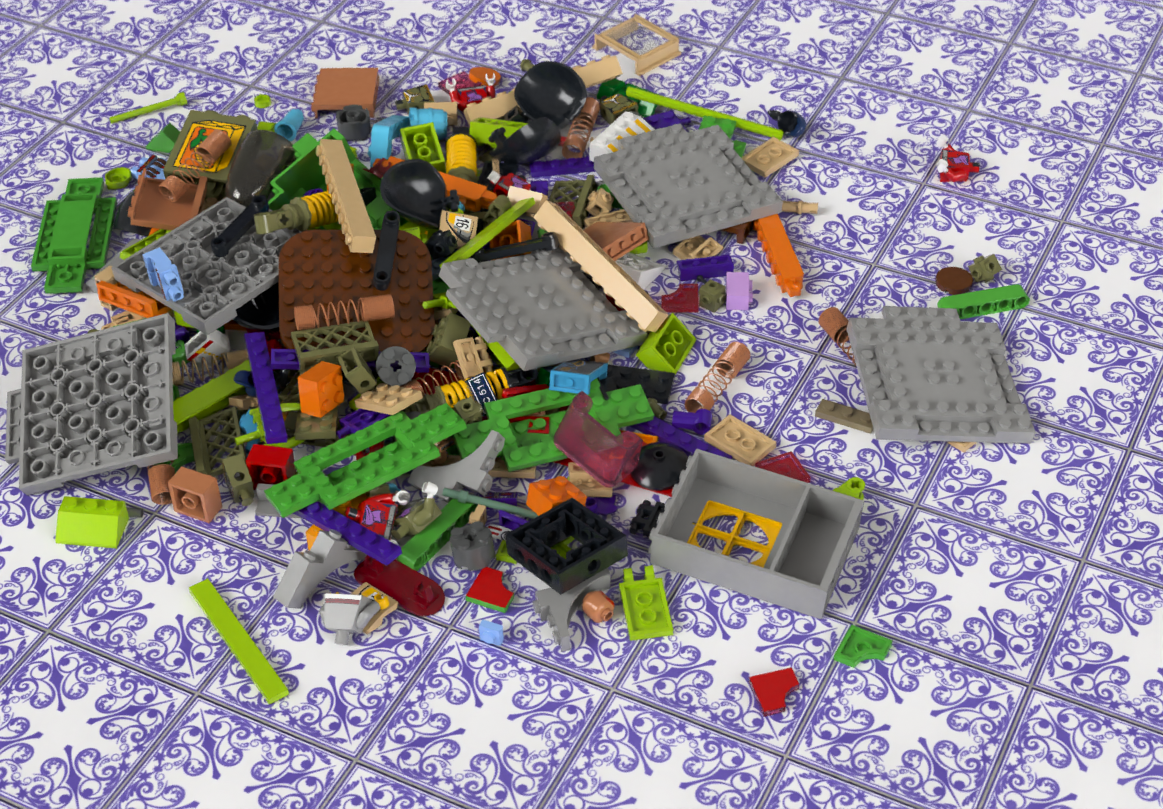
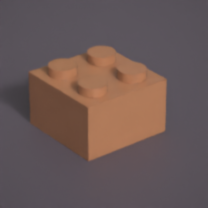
(195, 494)

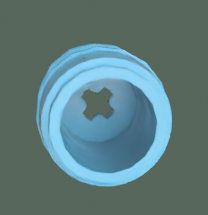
(429, 115)

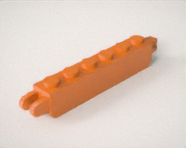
(471, 194)
(779, 254)

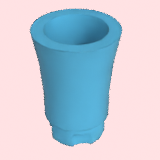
(290, 124)

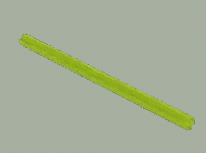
(700, 112)

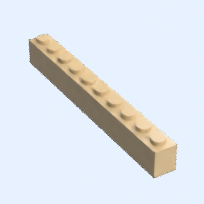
(591, 74)
(346, 196)
(601, 267)

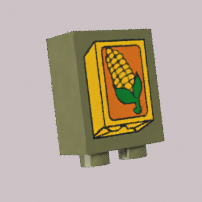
(193, 133)

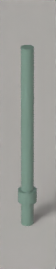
(464, 496)

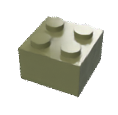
(449, 329)

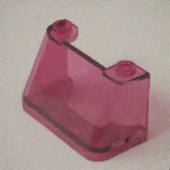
(595, 447)

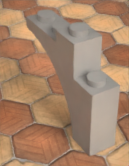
(466, 473)
(312, 566)
(560, 608)

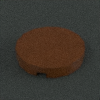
(954, 280)

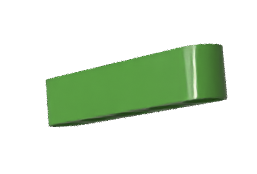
(986, 301)
(436, 534)

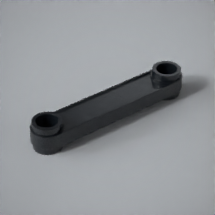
(244, 221)
(547, 241)
(386, 250)

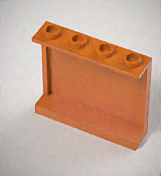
(127, 299)

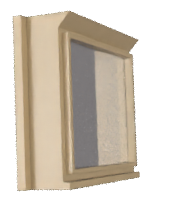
(641, 42)

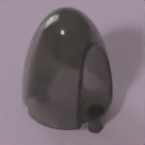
(256, 164)

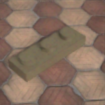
(844, 415)

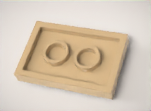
(770, 156)
(388, 399)
(740, 440)

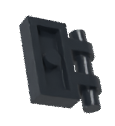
(643, 511)

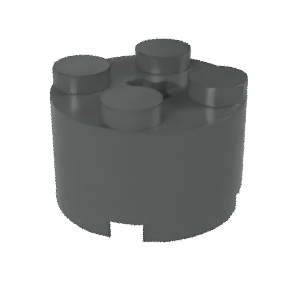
(354, 122)
(405, 361)
(472, 546)

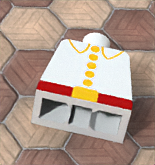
(206, 346)

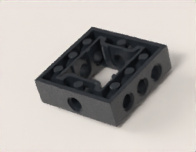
(533, 541)

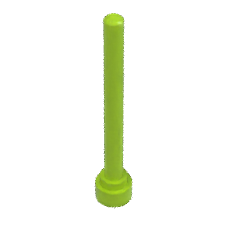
(180, 99)

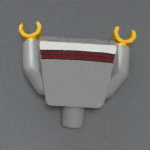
(349, 613)

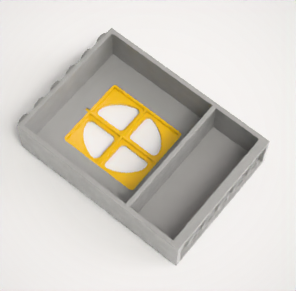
(804, 525)

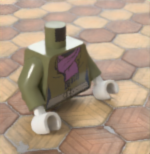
(416, 514)

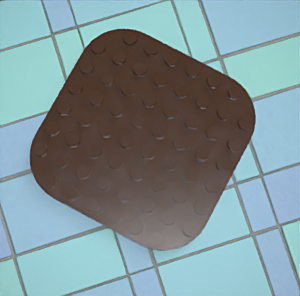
(322, 270)

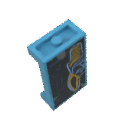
(576, 375)

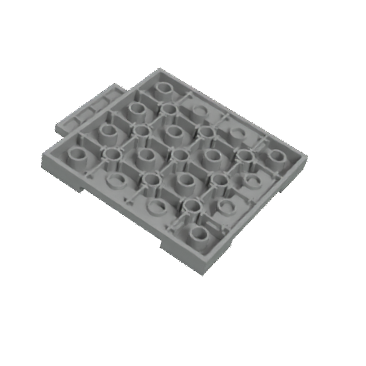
(684, 183)
(210, 283)
(538, 308)
(937, 378)
(93, 405)

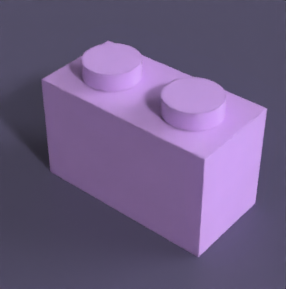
(738, 290)

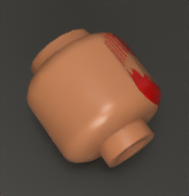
(598, 606)

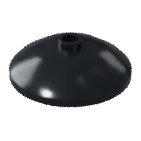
(659, 466)

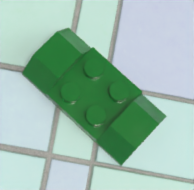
(617, 86)

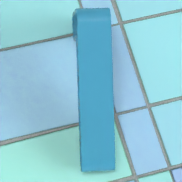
(383, 134)

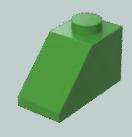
(164, 140)

